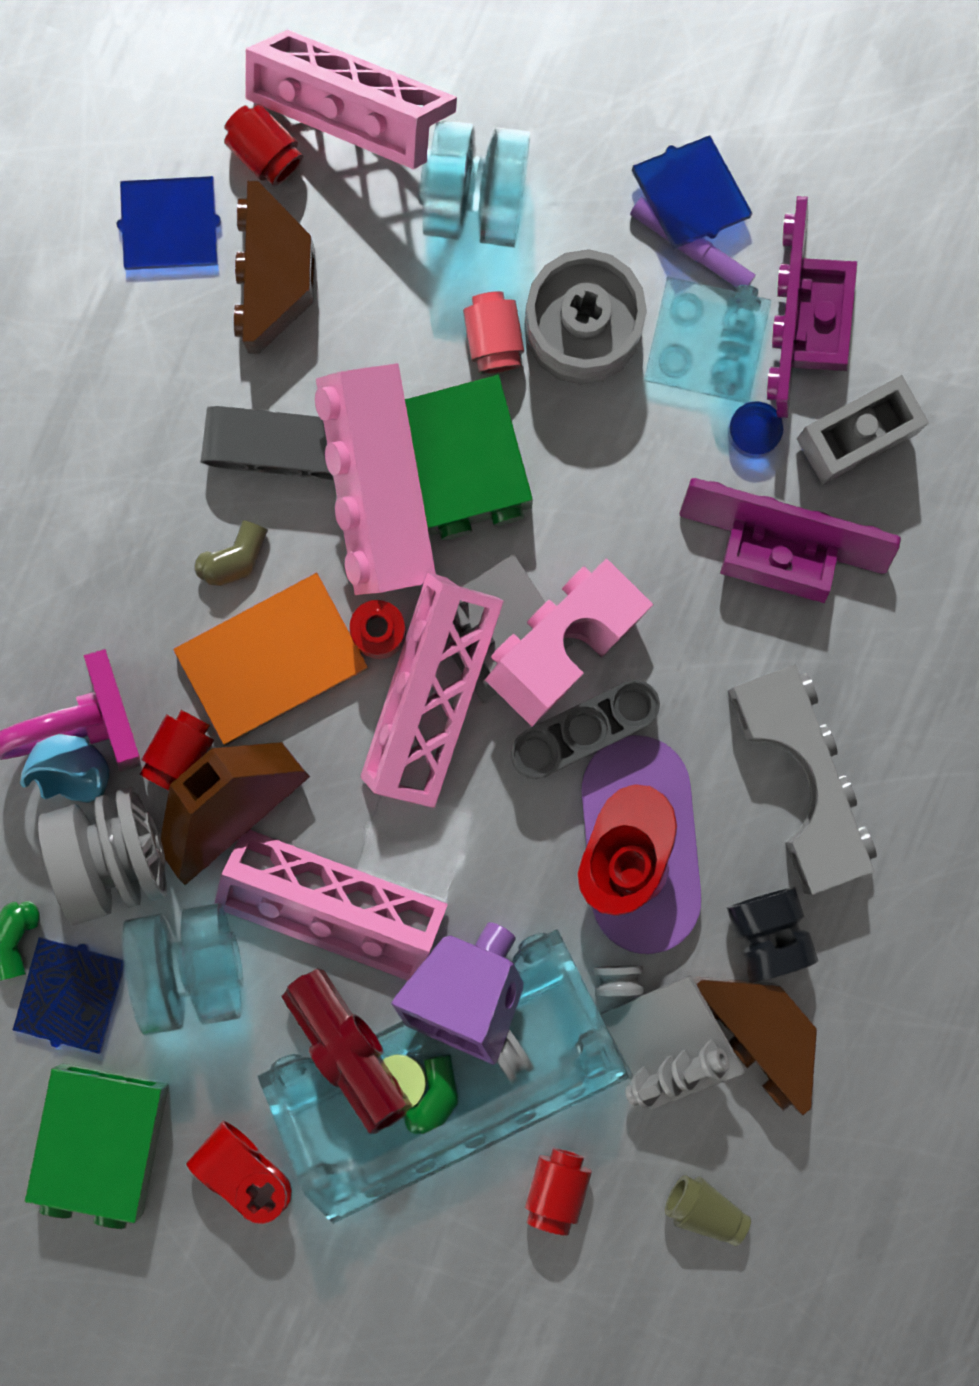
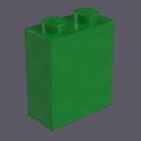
(467, 458)
(96, 1145)

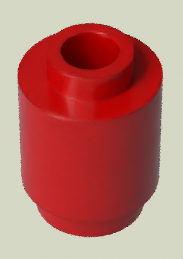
(262, 144)
(382, 646)
(175, 748)
(557, 1192)

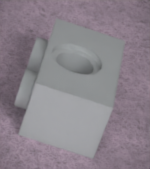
(862, 430)

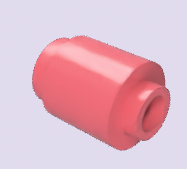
(494, 333)

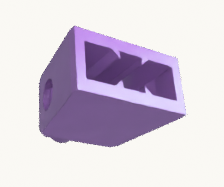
(465, 993)

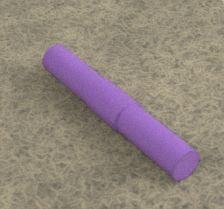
(699, 250)

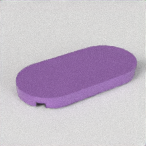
(675, 910)

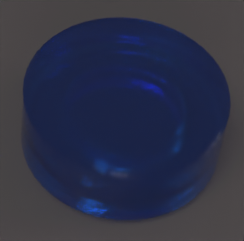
(755, 429)

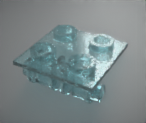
(708, 339)

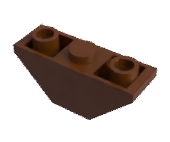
(273, 268)
(223, 800)
(767, 1032)

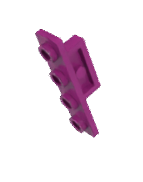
(817, 311)
(784, 543)

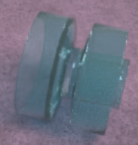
(462, 182)
(166, 971)

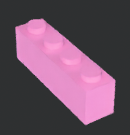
(375, 478)

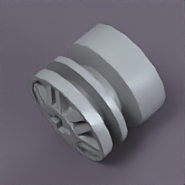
(94, 858)

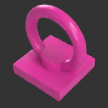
(98, 716)

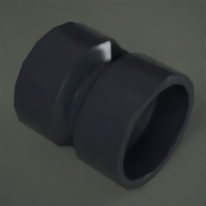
(769, 914)

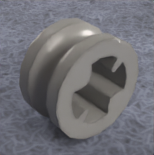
(619, 980)
(513, 1058)

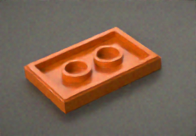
(270, 659)

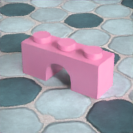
(536, 670)

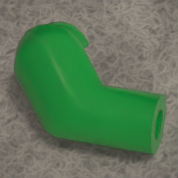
(14, 921)
(438, 1101)

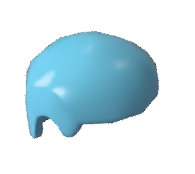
(66, 767)

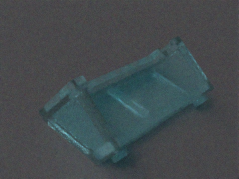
(351, 1169)

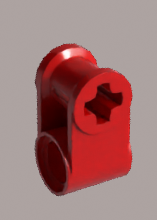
(232, 1165)

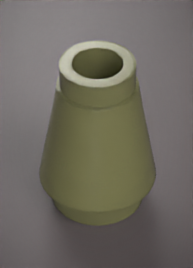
(705, 1211)

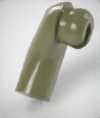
(232, 562)

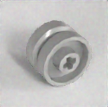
(588, 285)

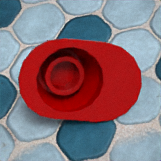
(628, 851)

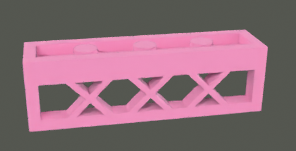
(345, 96)
(412, 684)
(325, 914)

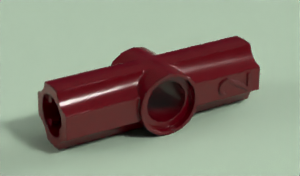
(346, 1051)

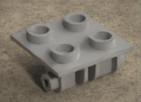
(520, 602)
(670, 1044)

